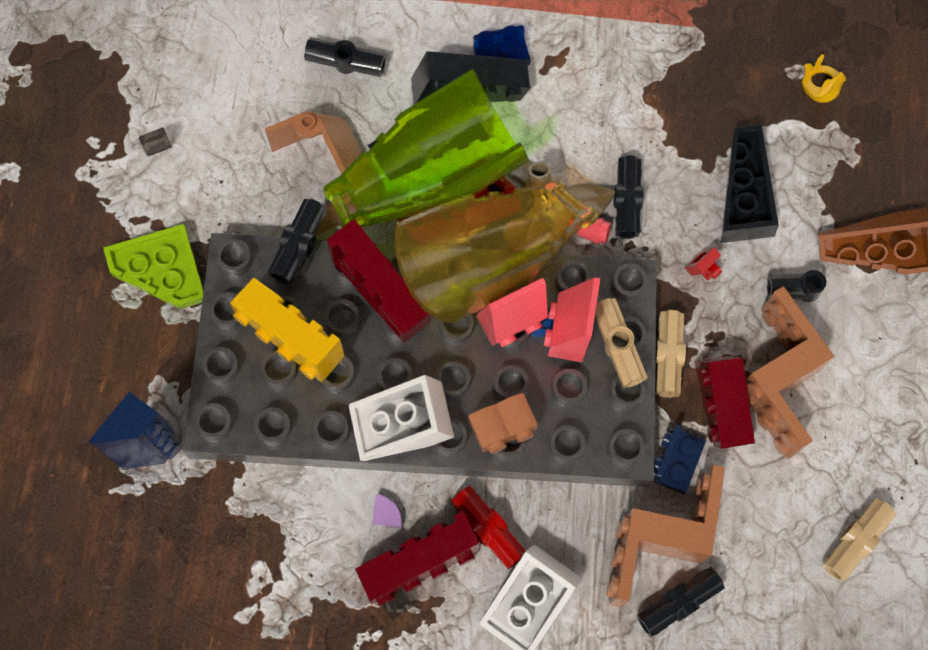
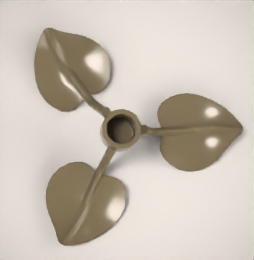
(540, 174)

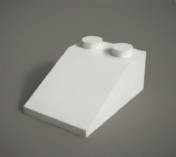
(401, 419)
(530, 600)

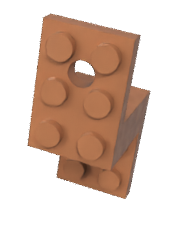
(804, 359)
(666, 535)

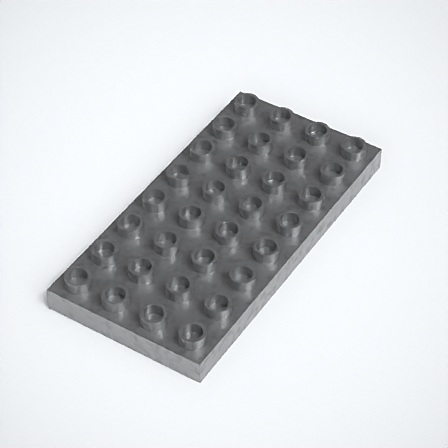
(266, 411)

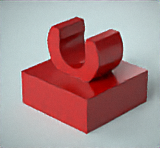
(705, 265)

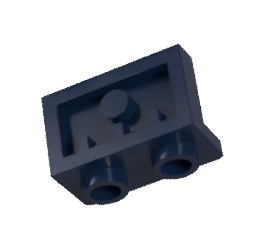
(678, 460)

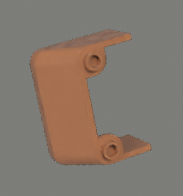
(338, 139)

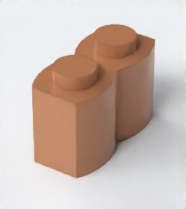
(503, 423)

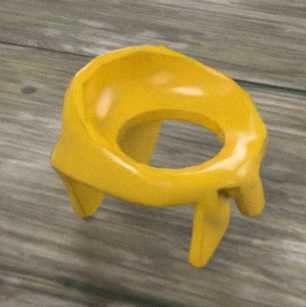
(830, 87)

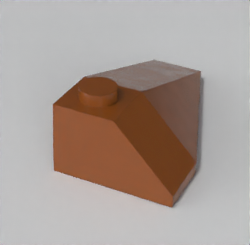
(884, 242)

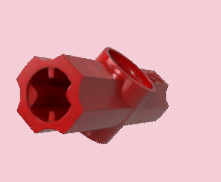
(489, 527)

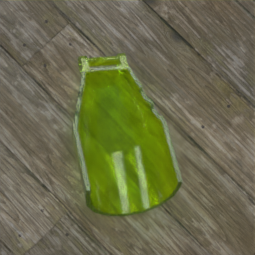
(430, 156)

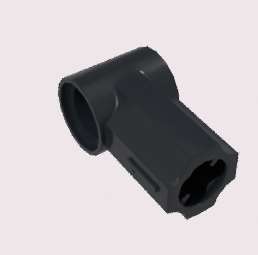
(796, 284)

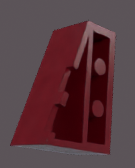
(725, 401)

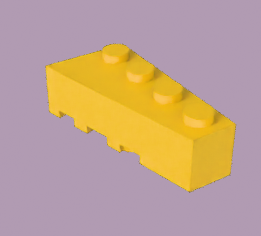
(287, 330)

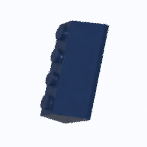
(136, 436)

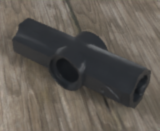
(330, 54)
(628, 197)
(297, 241)
(680, 602)

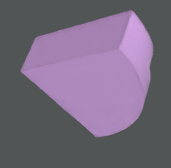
(386, 513)

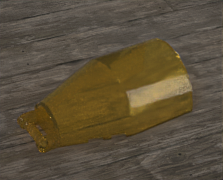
(486, 246)

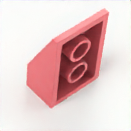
(515, 313)
(572, 321)

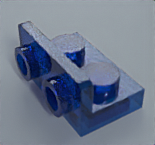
(502, 43)

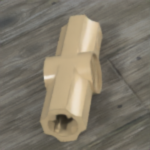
(669, 354)
(625, 359)
(859, 539)

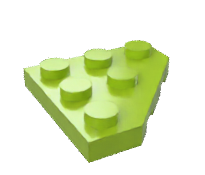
(159, 266)

